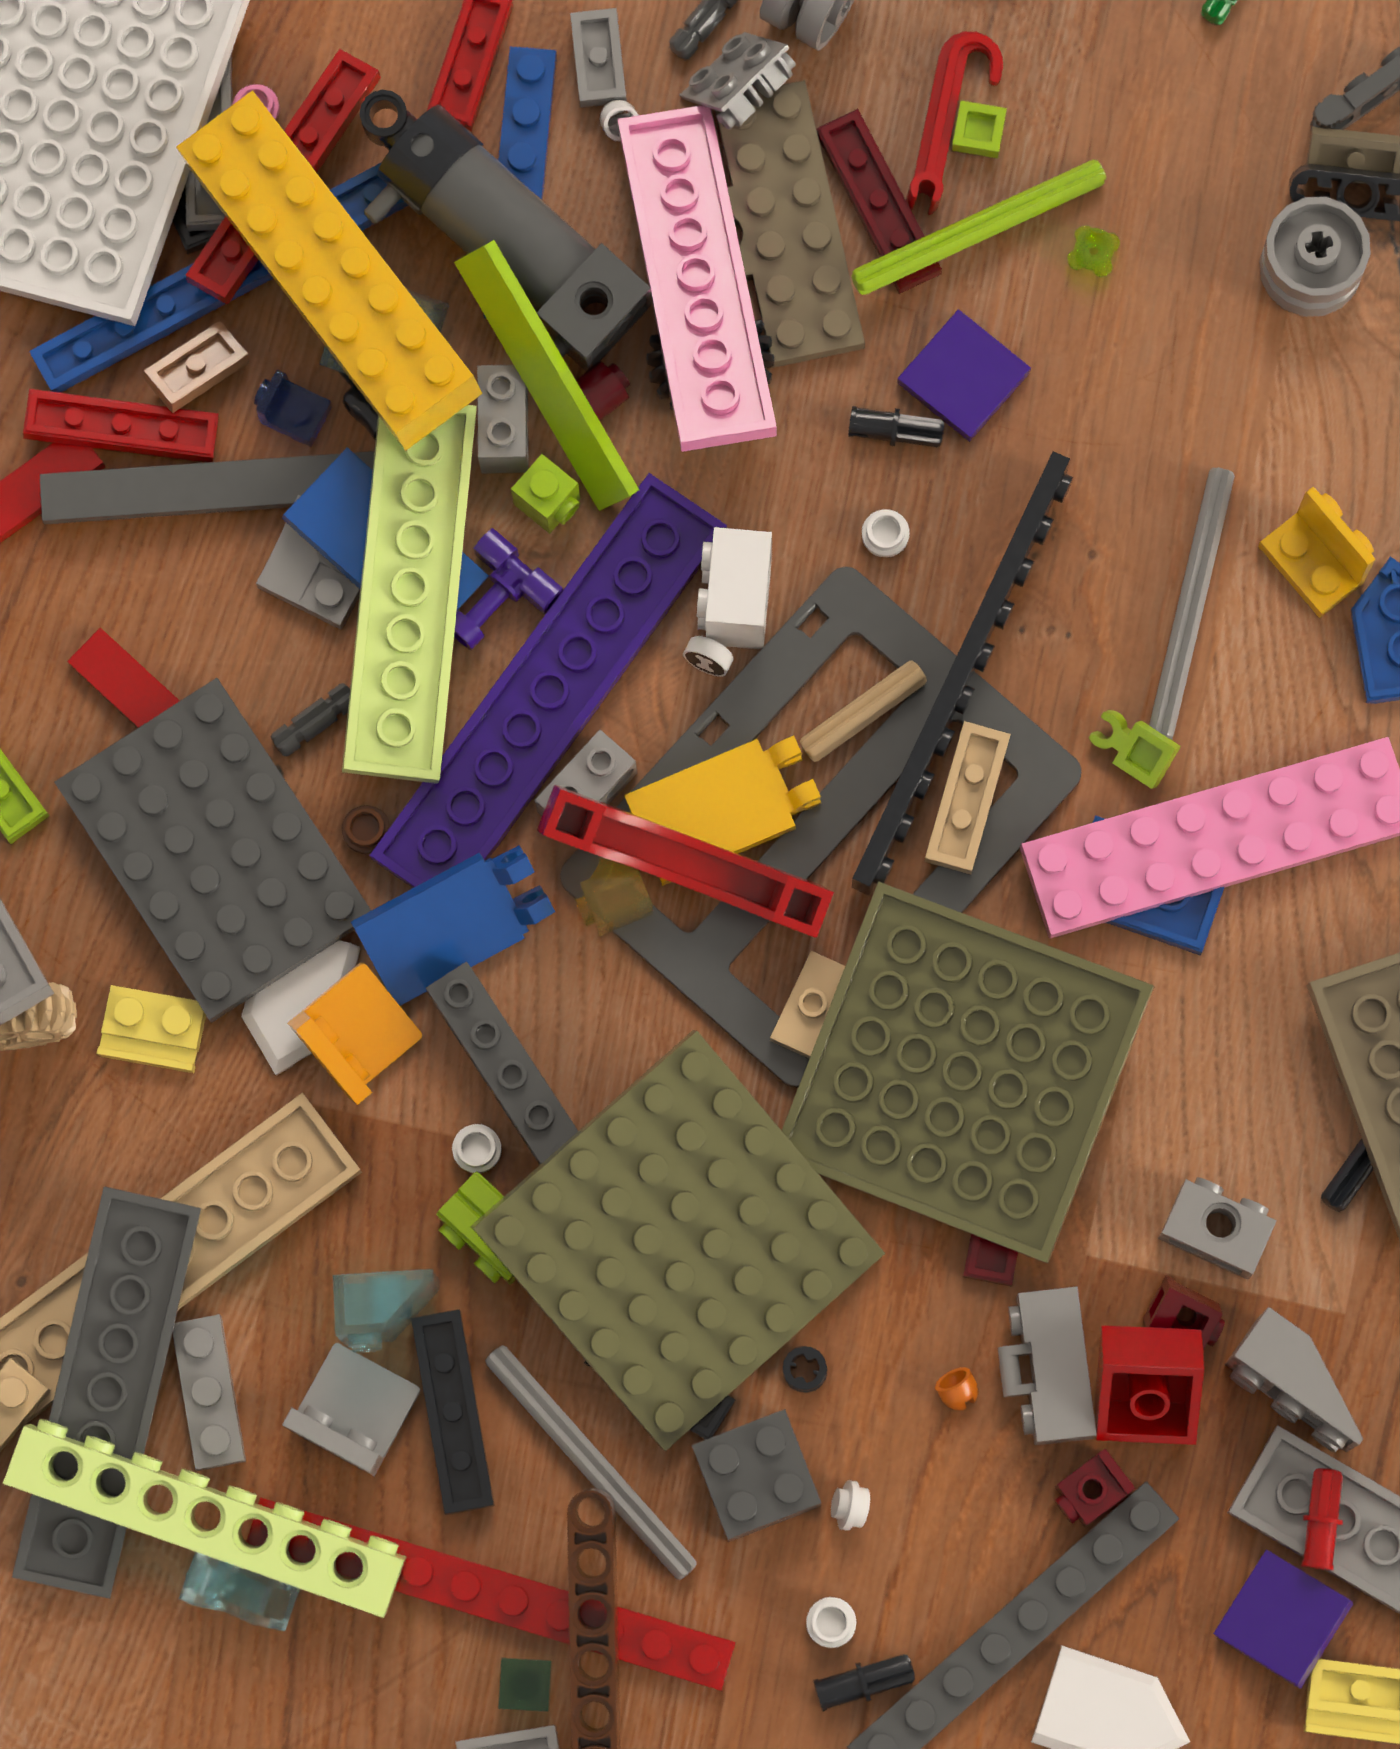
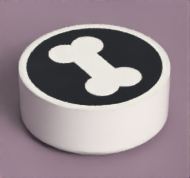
(708, 656)

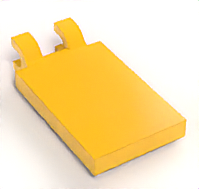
(730, 798)

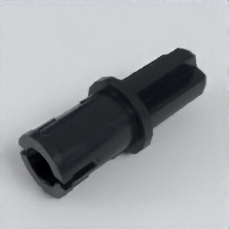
(895, 427)
(864, 1681)

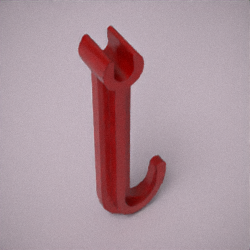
(943, 108)

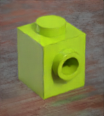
(546, 494)

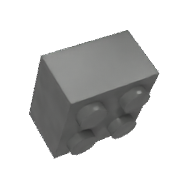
(756, 1475)

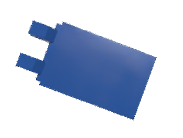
(450, 921)

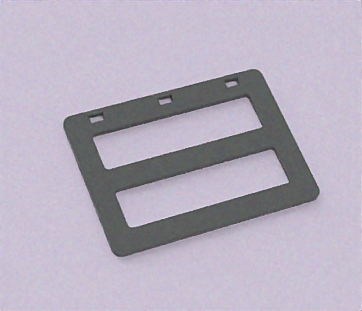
(701, 959)

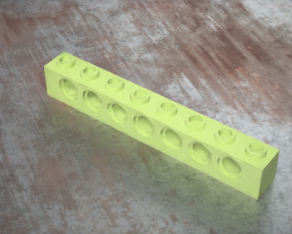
(34, 1473)

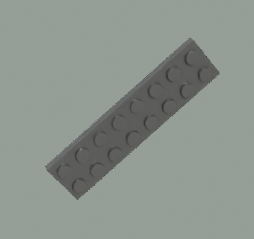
(110, 1378)

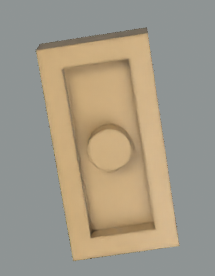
(808, 1005)

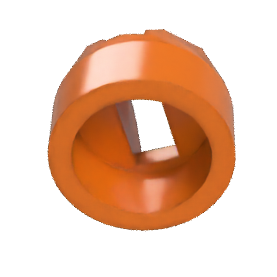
(957, 1388)

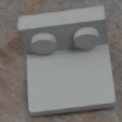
(353, 1409)

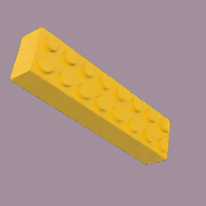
(329, 270)

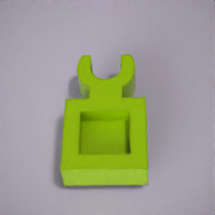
(1142, 751)

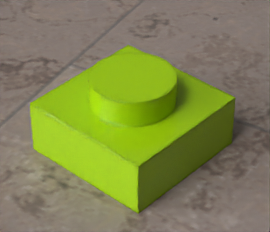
(979, 129)

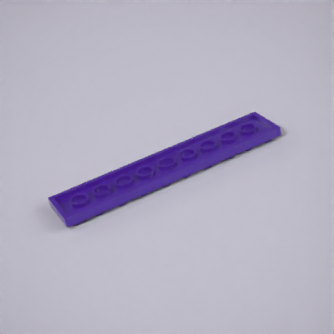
(552, 685)

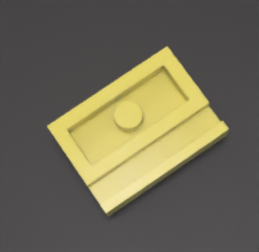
(151, 1029)
(1354, 1701)

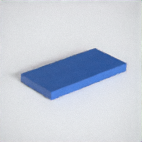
(335, 518)

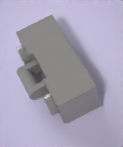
(1061, 1390)

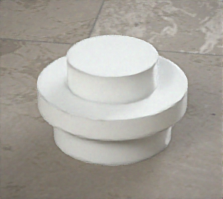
(885, 533)
(476, 1148)
(850, 1505)
(831, 1622)

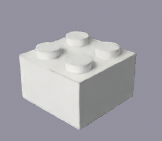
(738, 589)

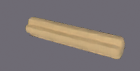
(863, 710)

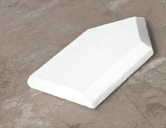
(277, 1004)
(1105, 1708)

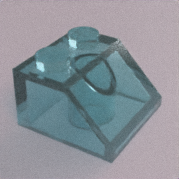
(379, 1305)

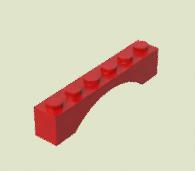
(685, 860)

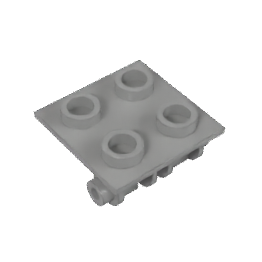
(729, 79)

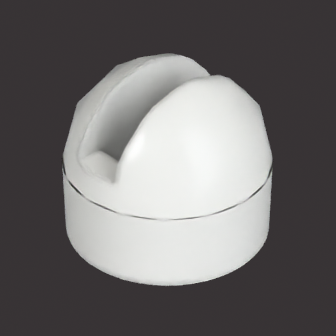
(614, 107)

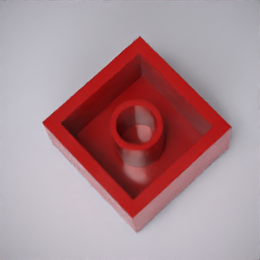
(1149, 1385)

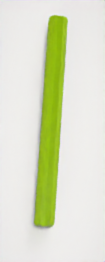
(978, 227)

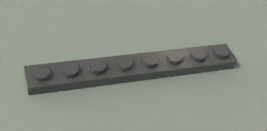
(1021, 1624)

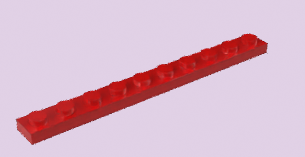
(528, 1605)

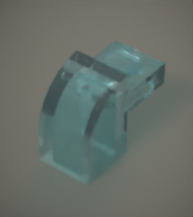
(238, 1592)

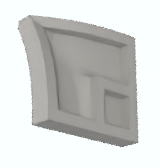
(308, 580)

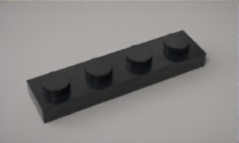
(452, 1412)

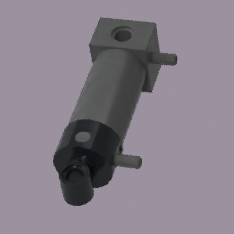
(476, 200)

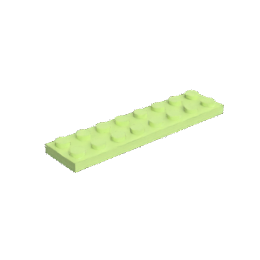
(409, 602)

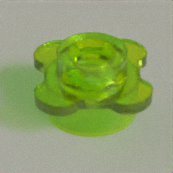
(1096, 238)

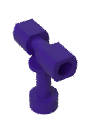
(510, 580)

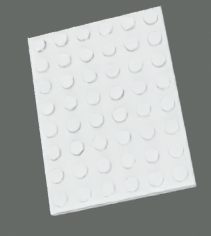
(92, 136)

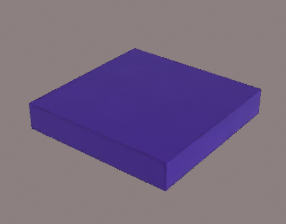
(963, 375)
(1283, 1619)

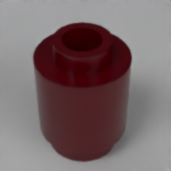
(604, 388)

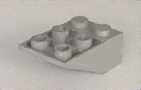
(1290, 1371)

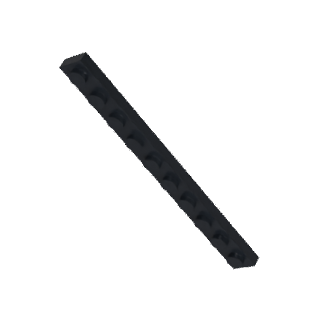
(955, 692)

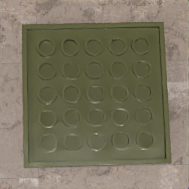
(964, 1071)
(678, 1240)

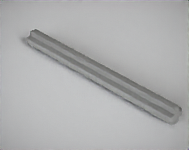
(1191, 601)
(590, 1462)

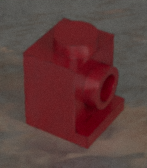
(1172, 1298)
(1113, 1486)

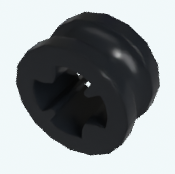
(810, 1355)

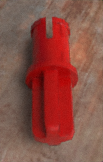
(1323, 1519)

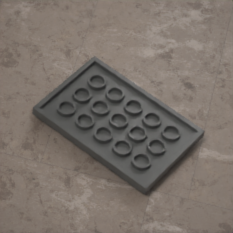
(214, 849)

